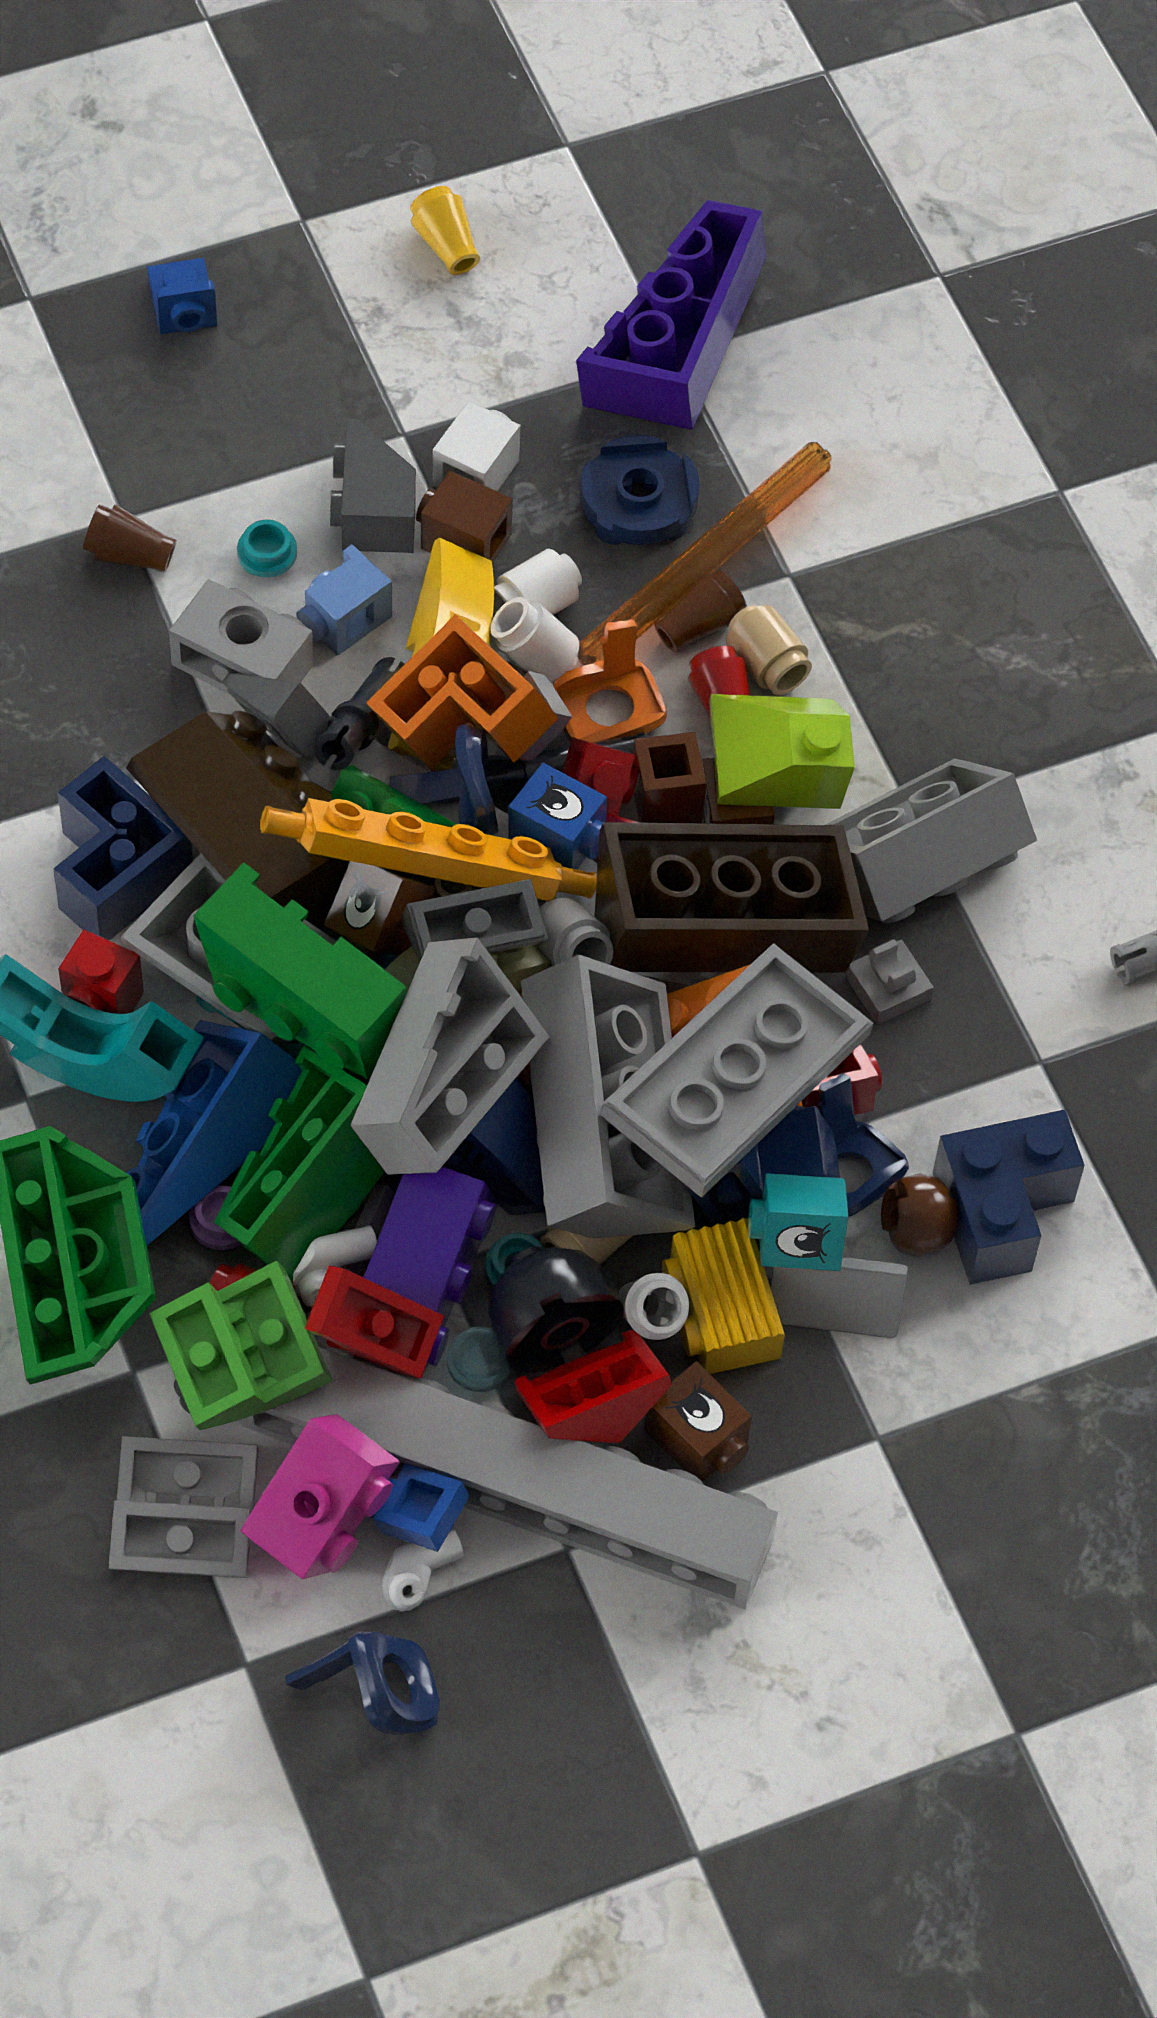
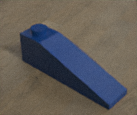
(209, 1121)

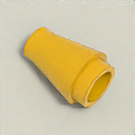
(444, 226)

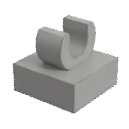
(889, 981)

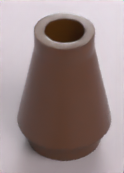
(127, 540)
(701, 611)

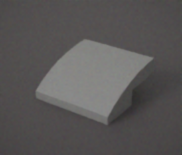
(183, 1507)

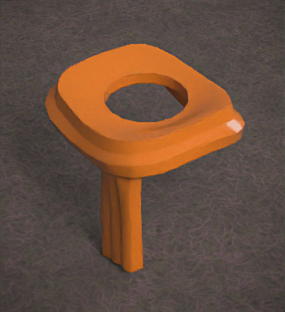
(616, 672)

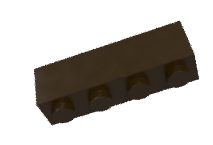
(215, 785)
(727, 893)

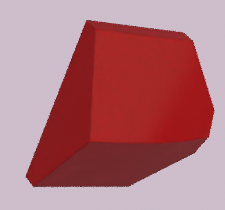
(598, 1393)

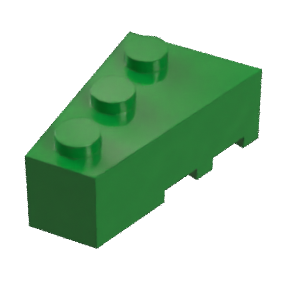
(295, 978)
(307, 1172)

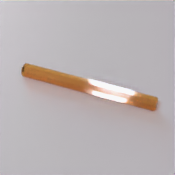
(715, 545)

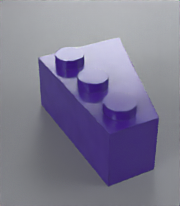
(432, 1242)

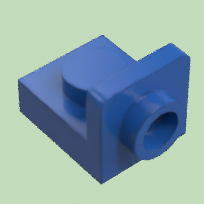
(182, 296)

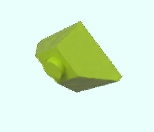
(781, 751)

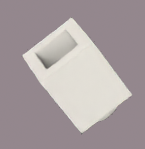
(478, 447)

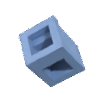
(347, 602)

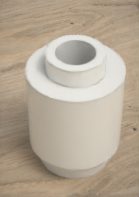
(543, 578)
(534, 638)

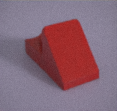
(373, 1322)

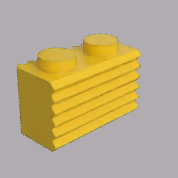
(729, 1296)

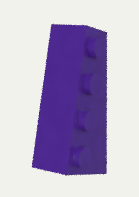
(676, 330)

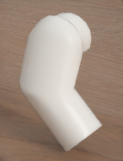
(331, 1250)
(411, 1569)

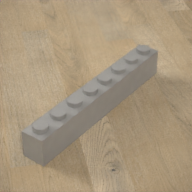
(548, 1486)

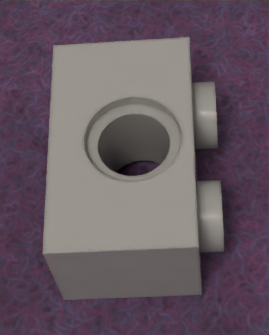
(218, 619)

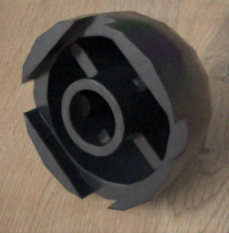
(549, 1305)

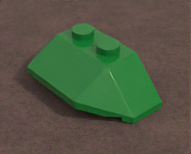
(70, 1251)

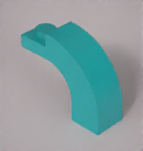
(88, 1049)

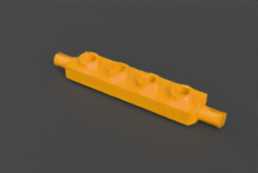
(424, 848)

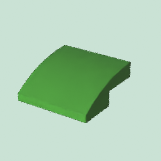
(240, 1347)

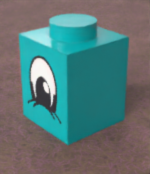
(800, 1222)

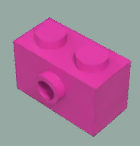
(321, 1497)

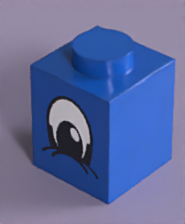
(559, 815)

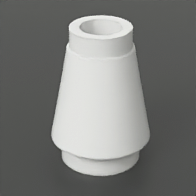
(665, 1308)

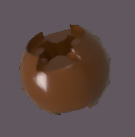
(919, 1214)

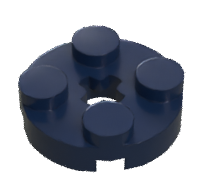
(635, 519)

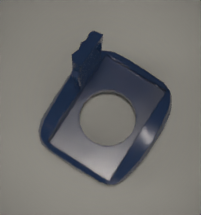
(460, 783)
(860, 1141)
(381, 1706)

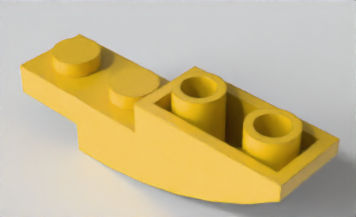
(452, 585)

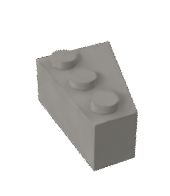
(446, 1058)

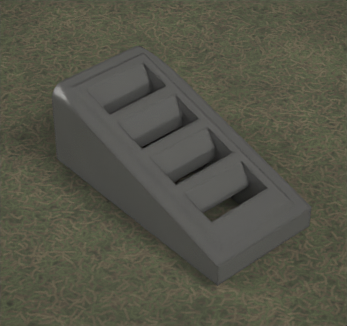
(284, 708)

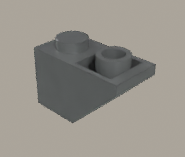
(377, 493)

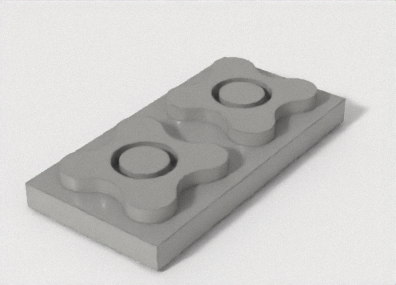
(736, 1069)

